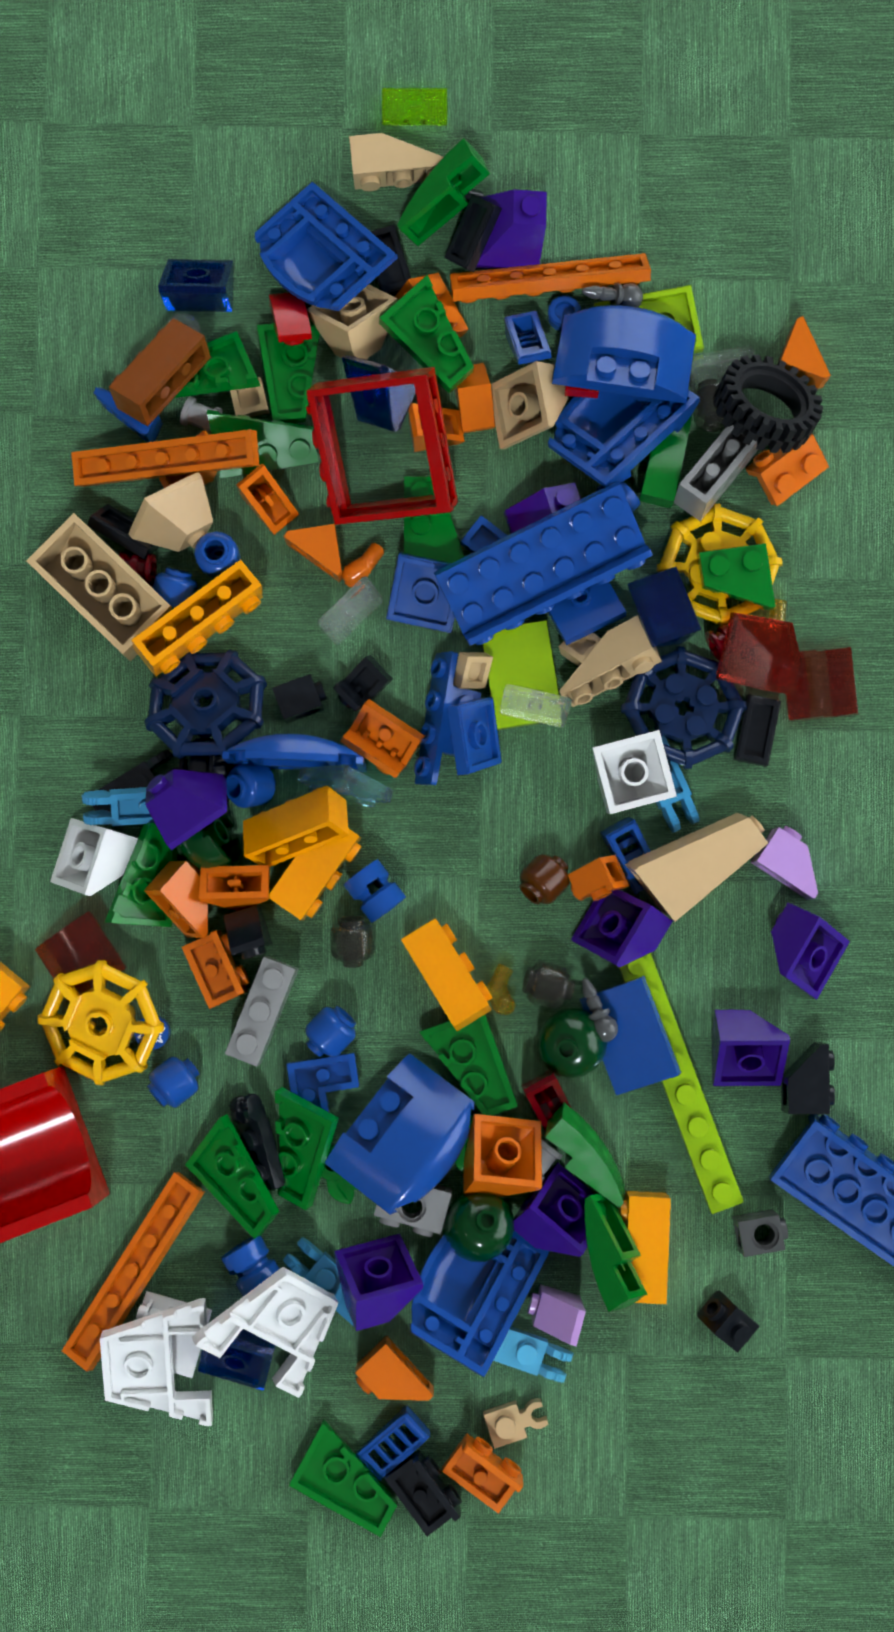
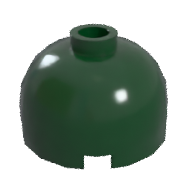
(211, 845)
(571, 1043)
(479, 1226)

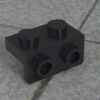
(424, 1492)

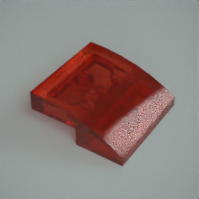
(824, 686)
(78, 947)

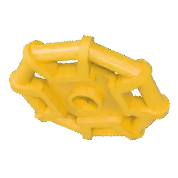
(715, 541)
(115, 1011)

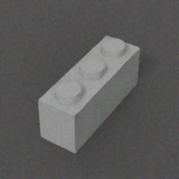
(714, 473)
(261, 1011)

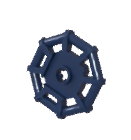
(700, 698)
(211, 719)

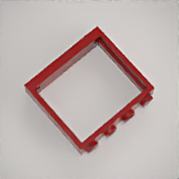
(435, 438)

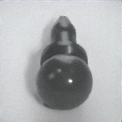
(625, 295)
(604, 1024)

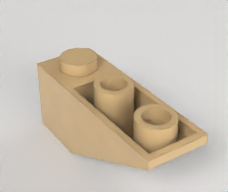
(387, 161)
(615, 658)

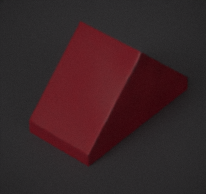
(545, 1096)

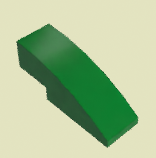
(443, 192)
(664, 469)
(585, 1153)
(611, 1254)

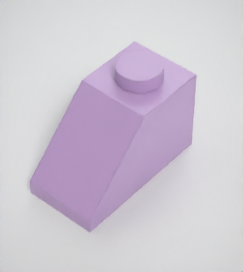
(788, 861)
(557, 1313)

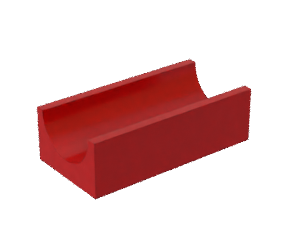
(44, 1155)

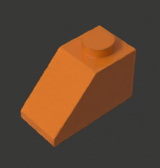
(177, 895)
(392, 1375)

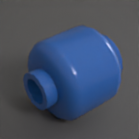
(210, 547)
(174, 586)
(250, 785)
(330, 1031)
(173, 1082)

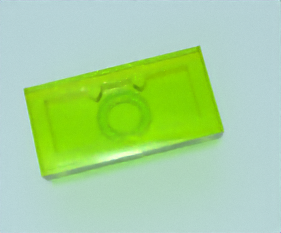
(414, 106)

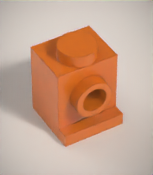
(598, 878)

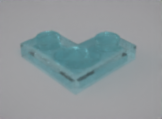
(348, 782)

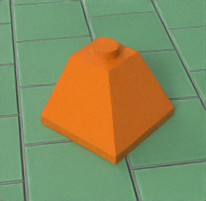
(503, 1156)

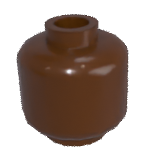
(544, 879)

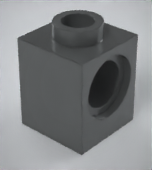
(745, 1227)

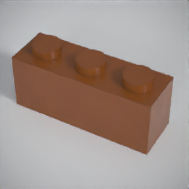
(160, 371)

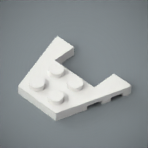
(283, 1312)
(140, 1363)

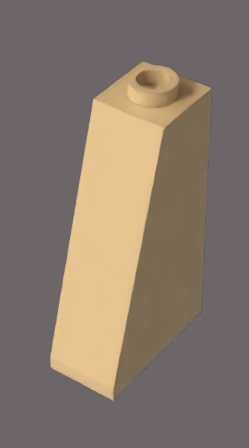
(695, 864)

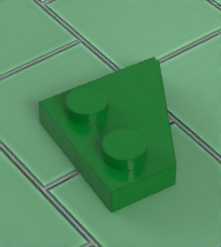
(739, 573)

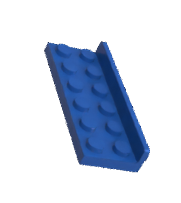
(543, 564)
(842, 1183)

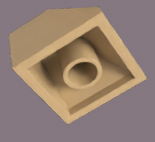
(356, 326)
(526, 403)
(174, 515)

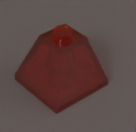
(760, 654)

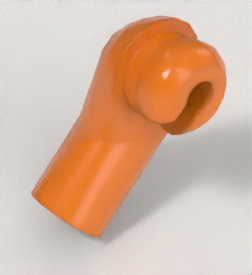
(363, 565)

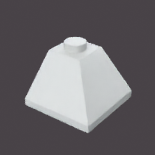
(633, 772)
(91, 857)

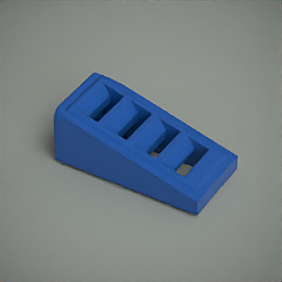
(526, 337)
(148, 433)
(618, 829)
(413, 1423)

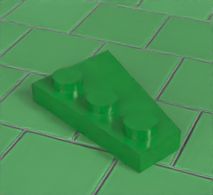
(278, 442)
(474, 1062)
(304, 1146)

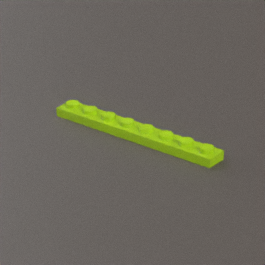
(689, 1102)

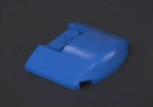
(321, 250)
(625, 353)
(616, 432)
(293, 753)
(404, 1137)
(473, 1304)

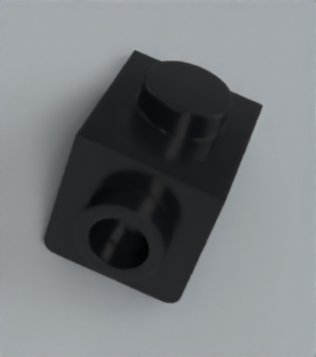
(362, 683)
(727, 1321)

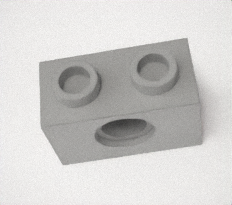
(427, 1219)

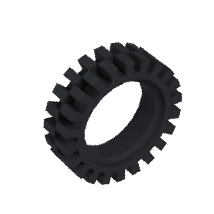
(758, 425)

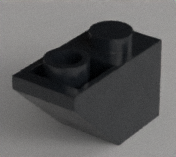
(247, 932)
(807, 1082)

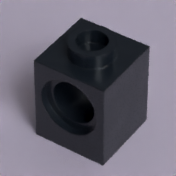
(299, 698)

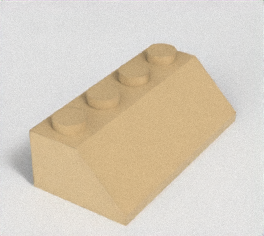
(98, 584)

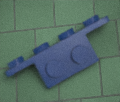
(437, 724)

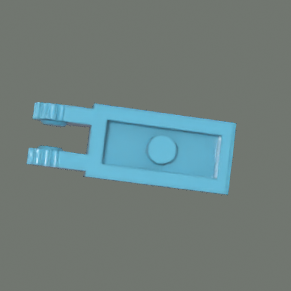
(527, 1352)

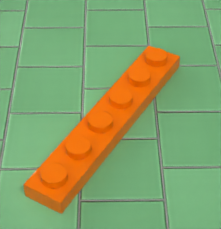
(549, 277)
(166, 458)
(134, 1269)

